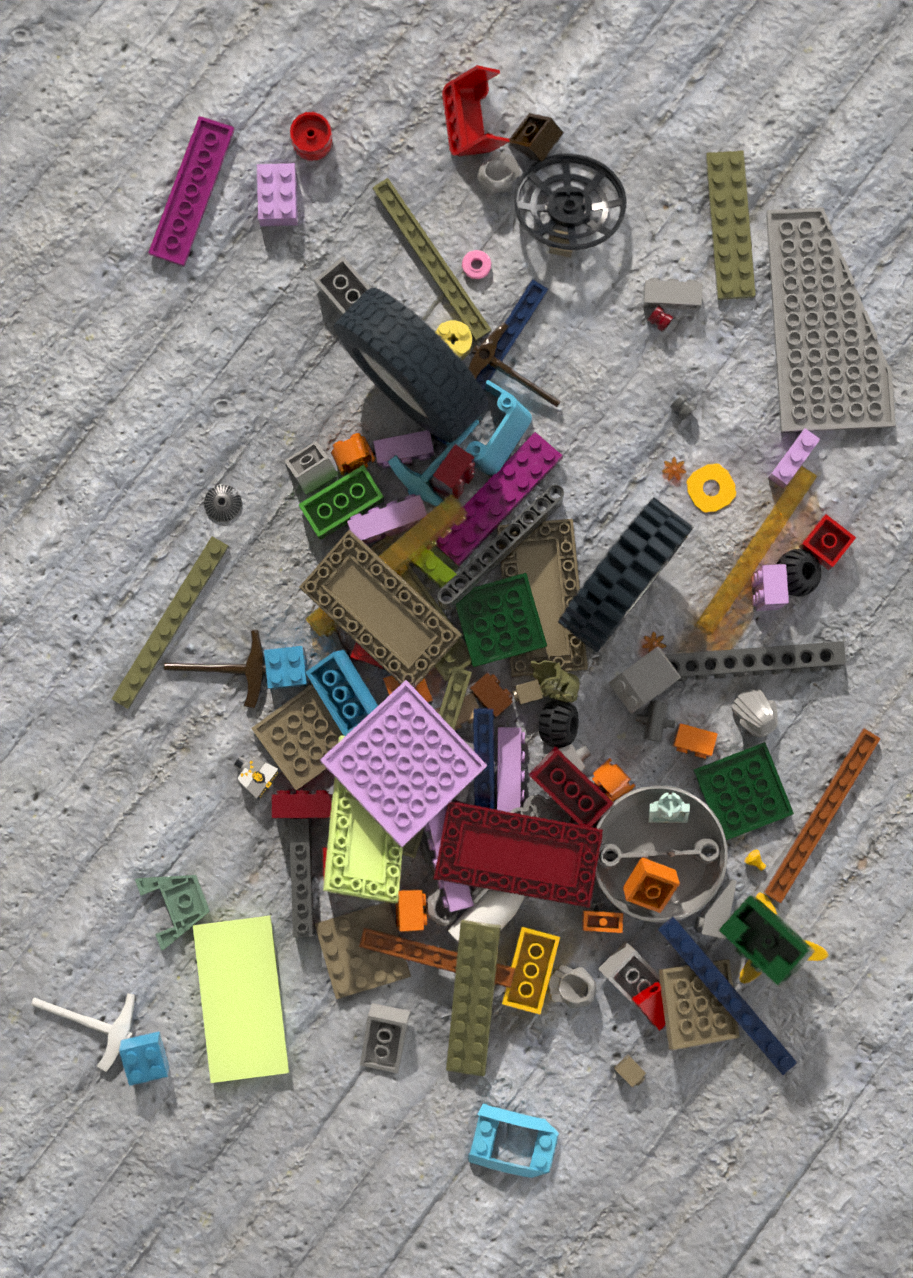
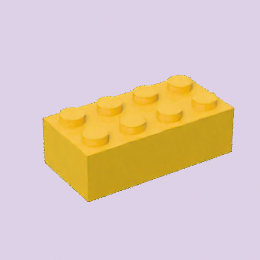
(533, 965)

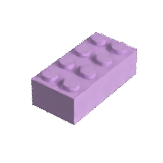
(388, 520)

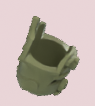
(555, 681)

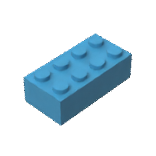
(342, 690)

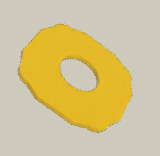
(711, 503)

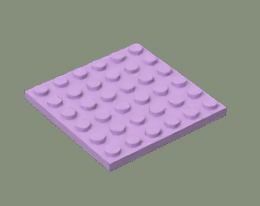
(403, 763)

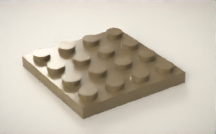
(299, 736)
(353, 967)
(692, 1010)

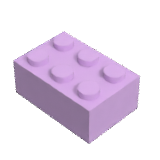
(277, 194)
(770, 587)

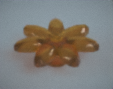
(671, 471)
(654, 638)

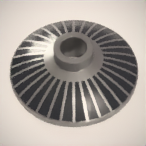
(224, 512)

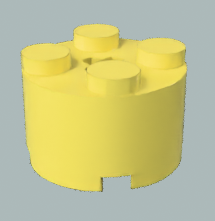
(460, 333)

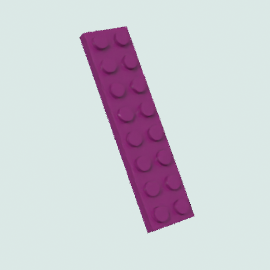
(191, 191)
(500, 497)

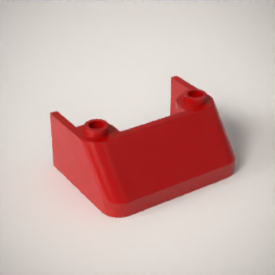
(464, 113)

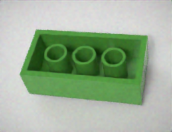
(340, 501)

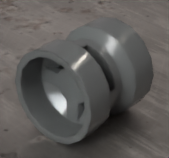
(683, 407)

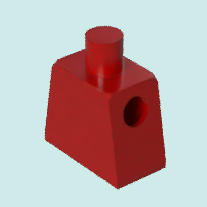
(651, 1005)

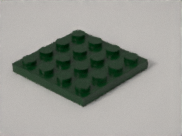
(500, 620)
(744, 790)

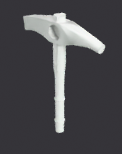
(116, 1032)

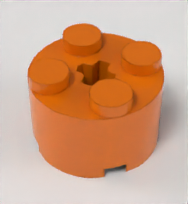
(352, 453)
(613, 780)

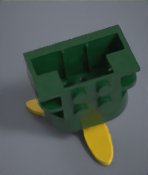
(767, 941)

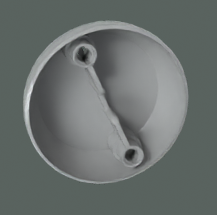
(668, 844)

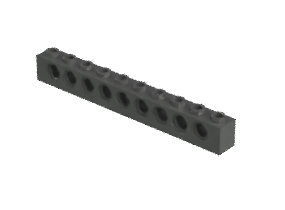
(834, 650)

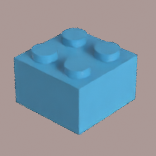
(286, 667)
(144, 1058)

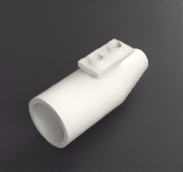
(489, 907)

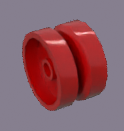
(311, 136)

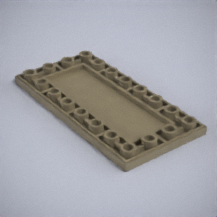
(552, 571)
(380, 610)

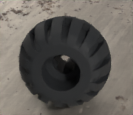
(802, 572)
(558, 723)

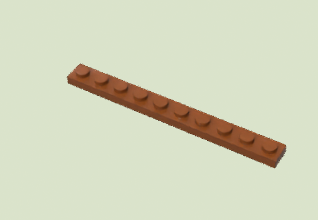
(821, 815)

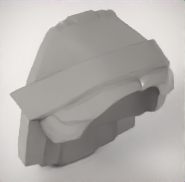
(498, 173)
(756, 712)
(435, 909)
(572, 986)

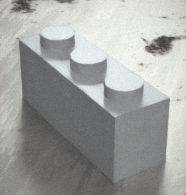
(672, 294)

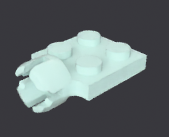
(668, 810)

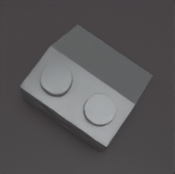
(311, 467)

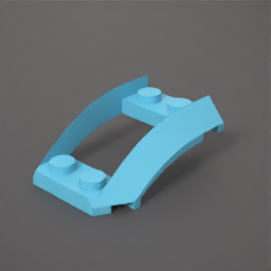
(486, 1133)

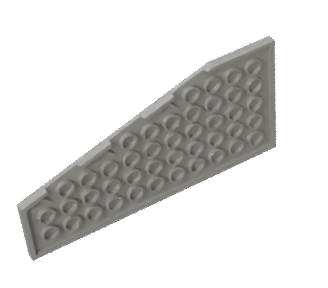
(824, 340)

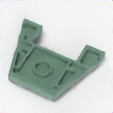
(184, 902)

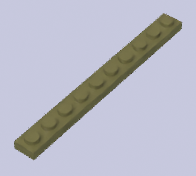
(431, 259)
(170, 622)
(449, 712)

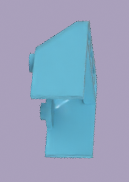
(493, 456)

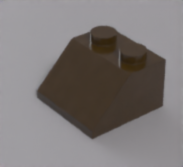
(536, 136)

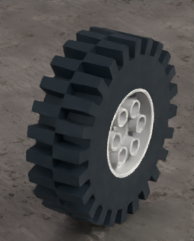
(625, 574)

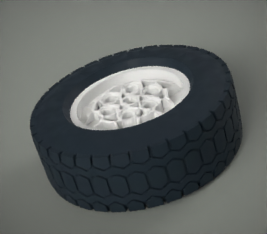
(411, 364)

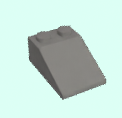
(644, 679)
(717, 911)
(629, 972)
(384, 1038)

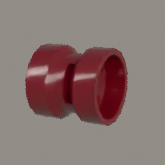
(660, 318)

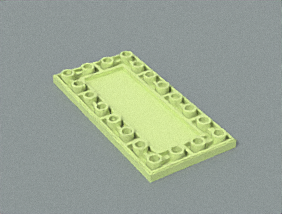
(360, 853)
(240, 999)

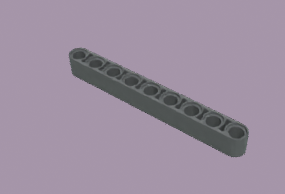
(491, 550)

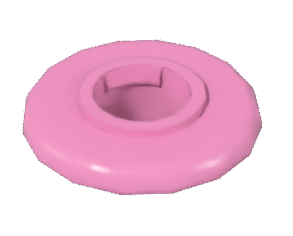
(476, 255)

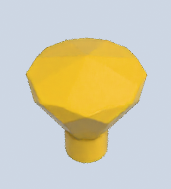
(754, 859)

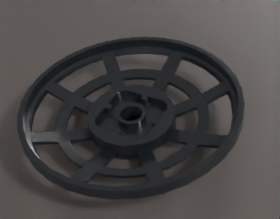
(570, 195)

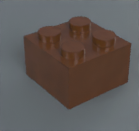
(491, 694)

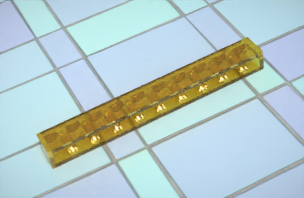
(406, 550)
(755, 551)

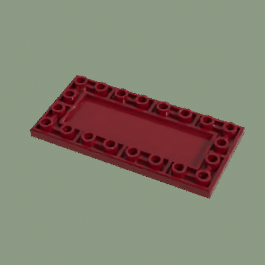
(518, 854)

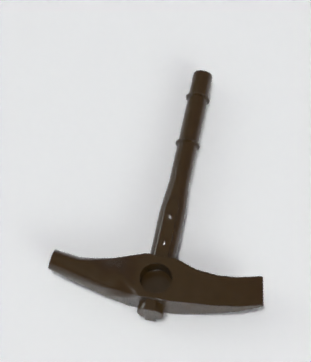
(485, 355)
(253, 669)

